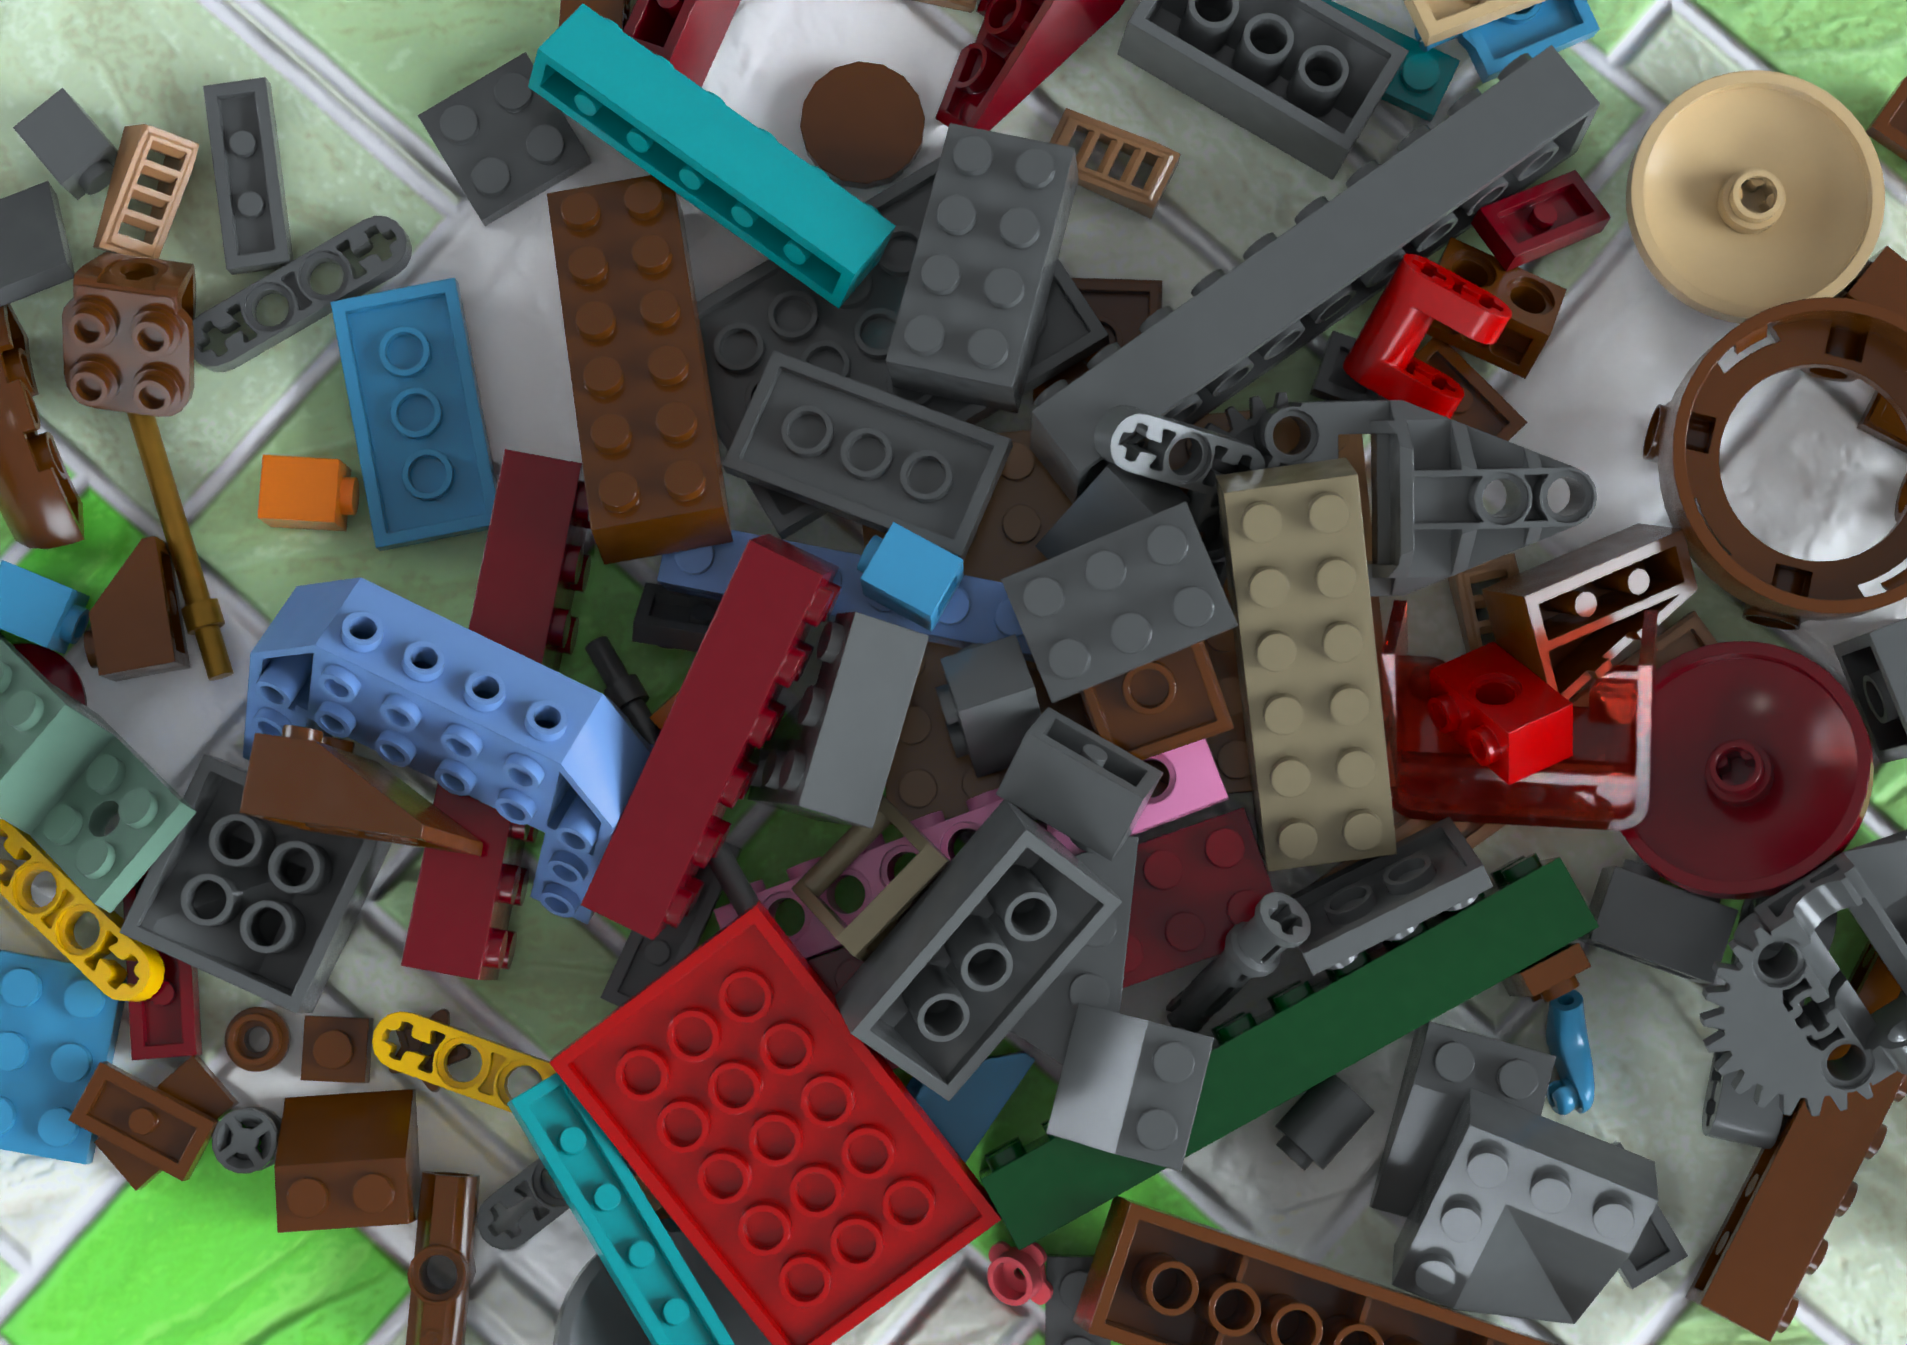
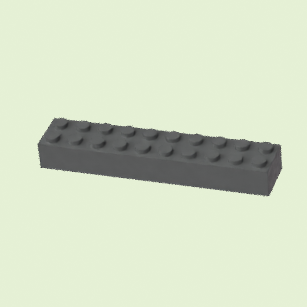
(1321, 266)

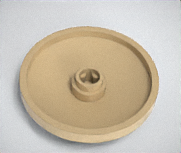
(1754, 194)

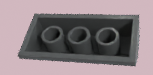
(1271, 66)
(975, 951)

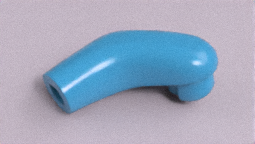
(1570, 1044)

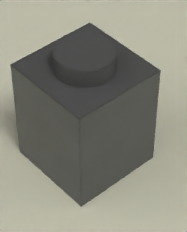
(69, 145)

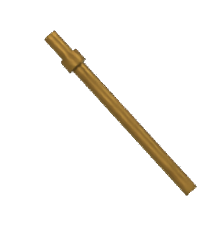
(202, 613)

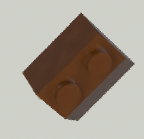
(348, 1161)

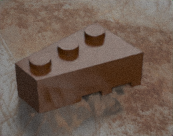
(1590, 603)

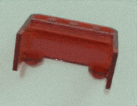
(1595, 788)

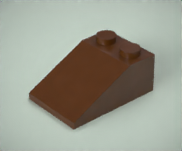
(329, 790)

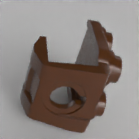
(131, 335)

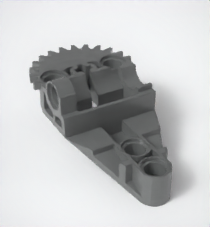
(1423, 484)
(1760, 1014)

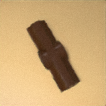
(446, 1229)

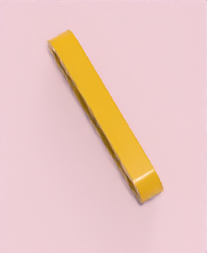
(59, 918)
(496, 1067)

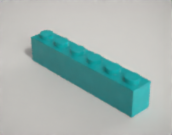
(710, 155)

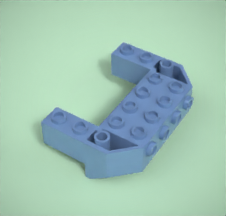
(457, 711)

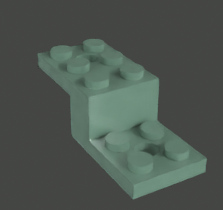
(69, 776)

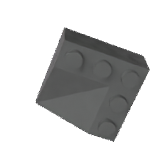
(844, 732)
(253, 894)
(1522, 1216)

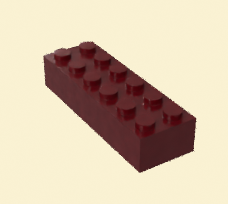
(710, 735)

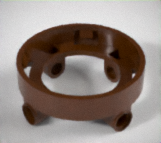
(1827, 341)

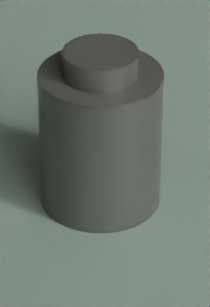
(1322, 1123)

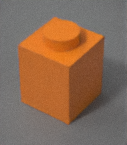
(307, 493)

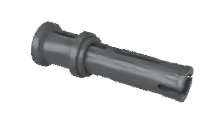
(1250, 952)

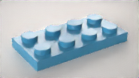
(416, 413)

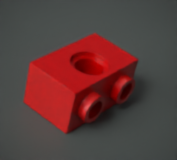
(1501, 712)

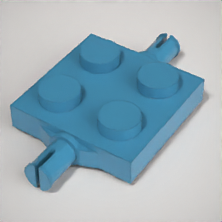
(1526, 31)

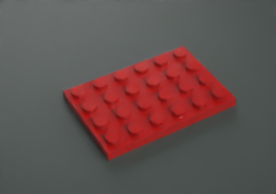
(776, 1135)

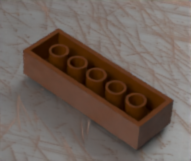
(638, 370)

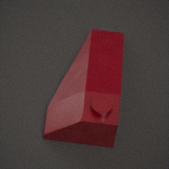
(1015, 54)

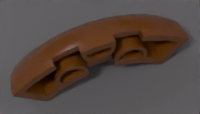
(34, 483)

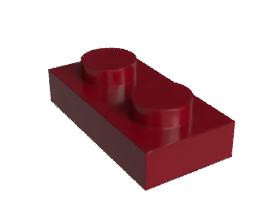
(1540, 220)

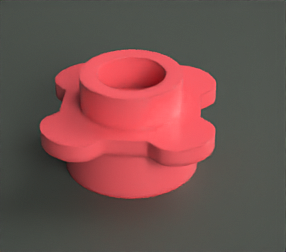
(1008, 1282)

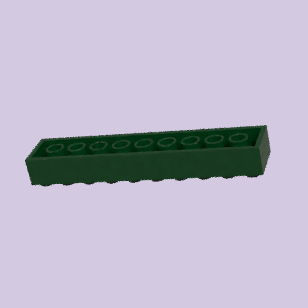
(1311, 1037)

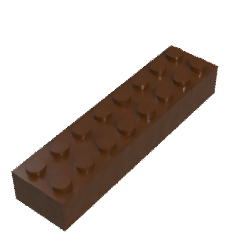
(1196, 1285)

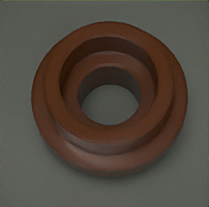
(238, 1034)

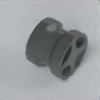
(237, 1146)

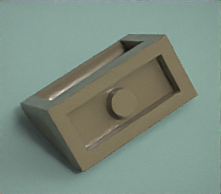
(892, 903)

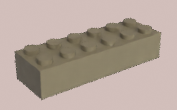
(1307, 663)

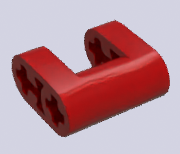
(1398, 323)

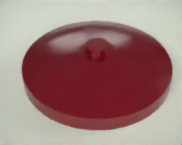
(1751, 771)

